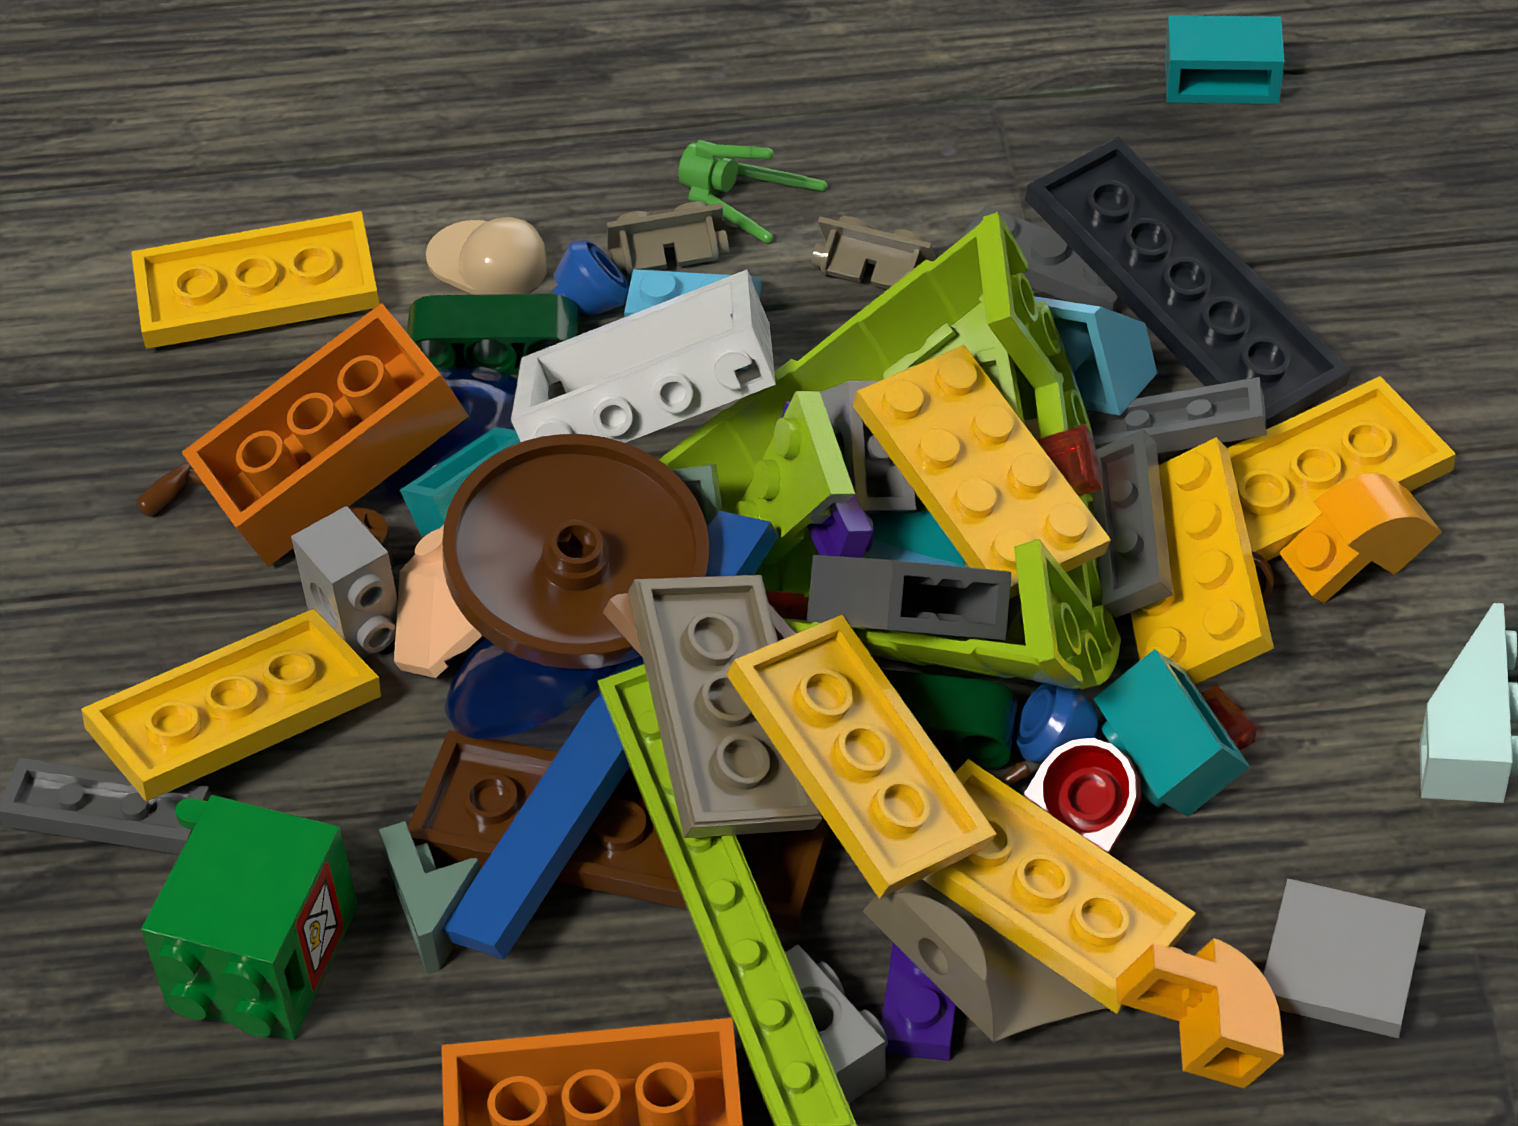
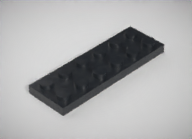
(1184, 280)

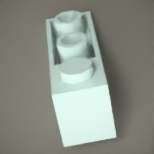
(1468, 719)

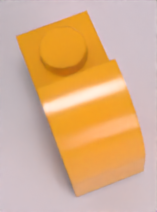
(1358, 524)
(1221, 1006)

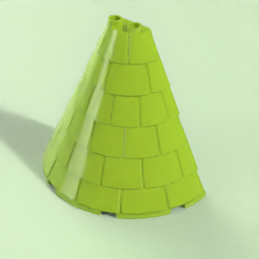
(1064, 620)

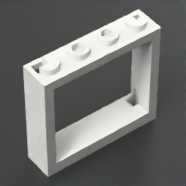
(649, 366)

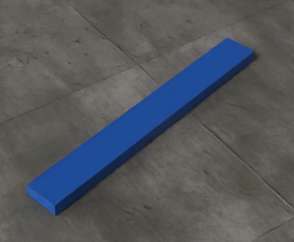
(575, 787)

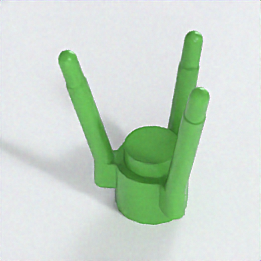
(710, 169)

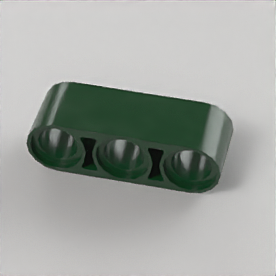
(490, 328)
(961, 715)

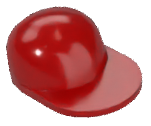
(1088, 789)

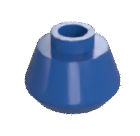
(590, 279)
(1053, 719)

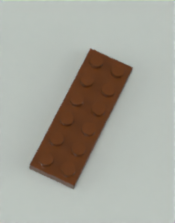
(485, 783)

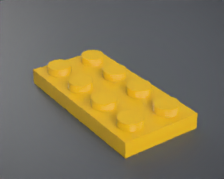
(254, 279)
(1330, 443)
(977, 465)
(1216, 598)
(230, 704)
(860, 755)
(1058, 892)

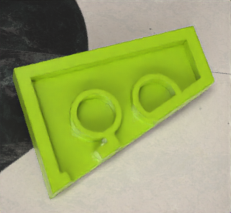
(797, 475)

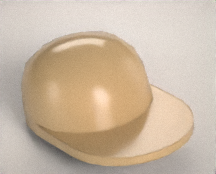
(489, 256)

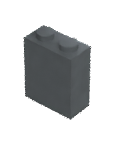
(910, 596)

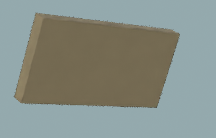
(715, 750)

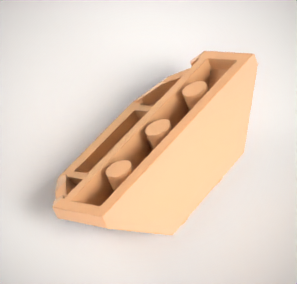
(428, 619)

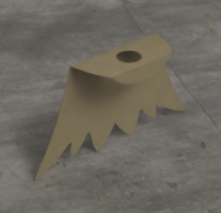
(974, 964)

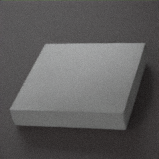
(1343, 957)

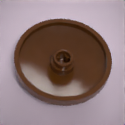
(556, 534)

